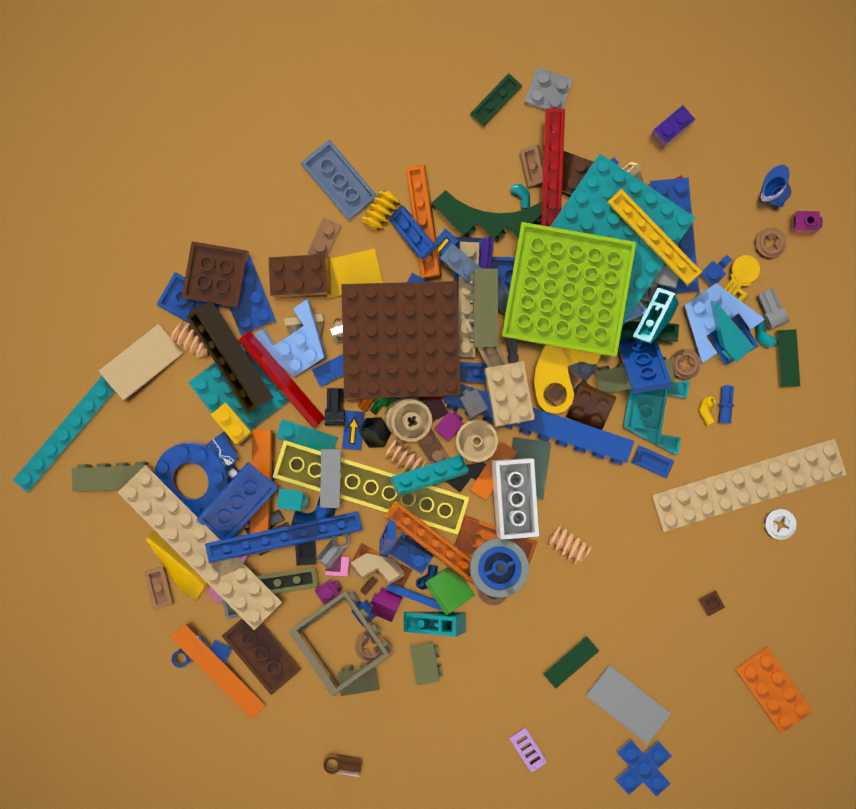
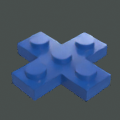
(643, 767)

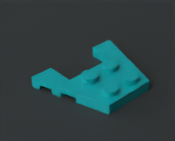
(646, 415)

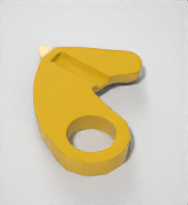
(553, 368)

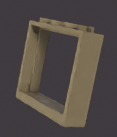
(314, 660)

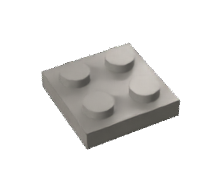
(548, 89)

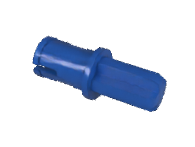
(726, 404)

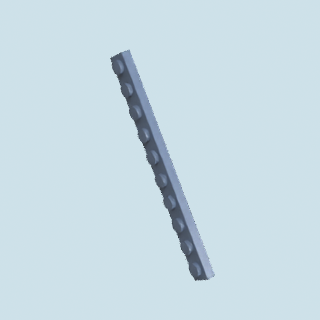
(464, 266)

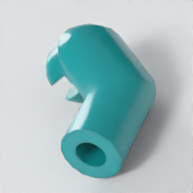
(523, 193)
(763, 337)

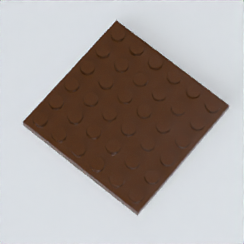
(400, 340)

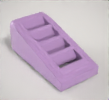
(532, 767)

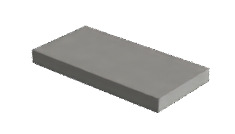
(628, 704)

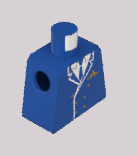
(226, 452)

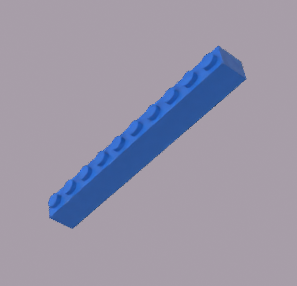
(561, 430)

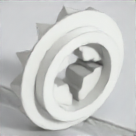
(789, 521)

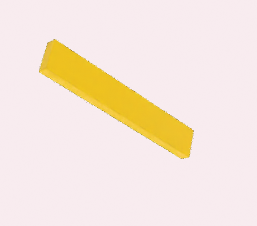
(654, 237)

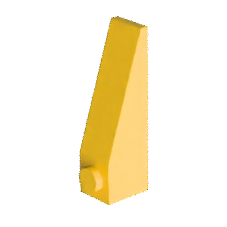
(181, 572)

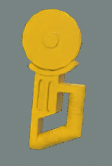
(744, 271)

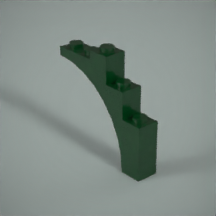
(493, 225)

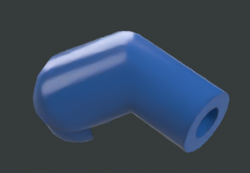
(432, 571)

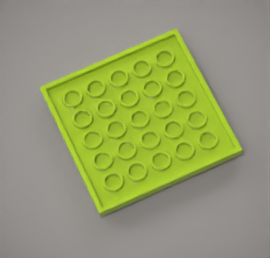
(568, 289)

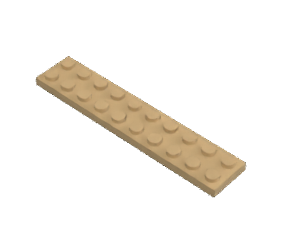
(748, 485)
(187, 536)

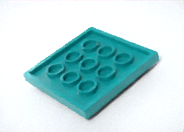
(215, 391)

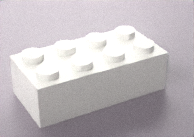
(515, 498)

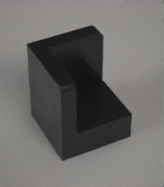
(374, 432)
(306, 554)

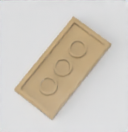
(140, 362)

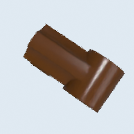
(345, 765)

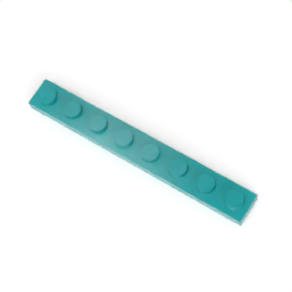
(64, 435)

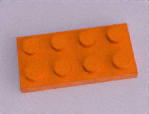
(774, 690)

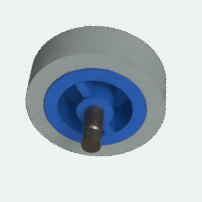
(499, 568)

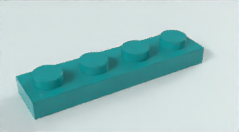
(429, 475)

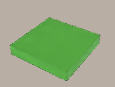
(449, 590)

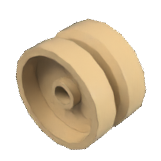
(416, 426)
(485, 433)

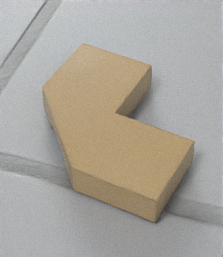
(370, 563)

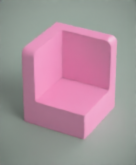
(340, 567)

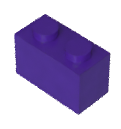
(673, 126)

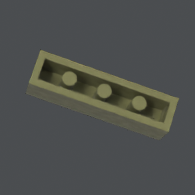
(484, 308)
(616, 379)
(104, 477)
(291, 580)

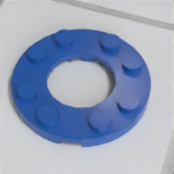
(204, 457)

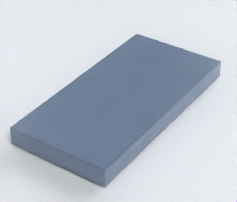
(339, 180)

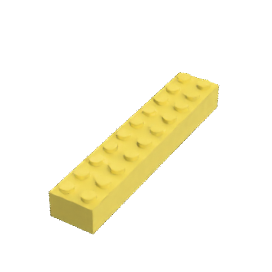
(372, 487)

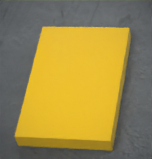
(353, 269)

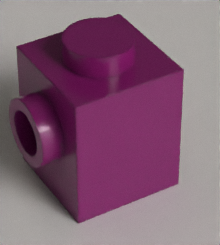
(807, 222)
(449, 425)
(328, 591)
(385, 604)

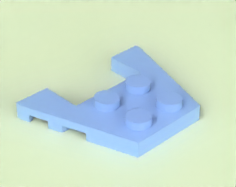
(702, 320)
(300, 348)

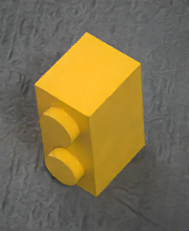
(231, 423)

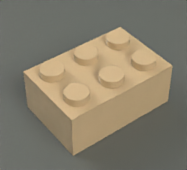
(509, 394)

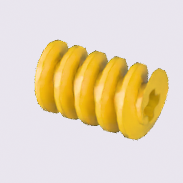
(380, 210)

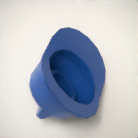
(776, 186)

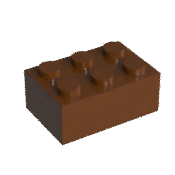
(299, 275)

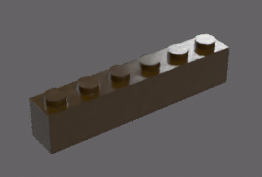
(229, 357)

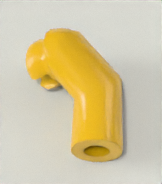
(706, 408)

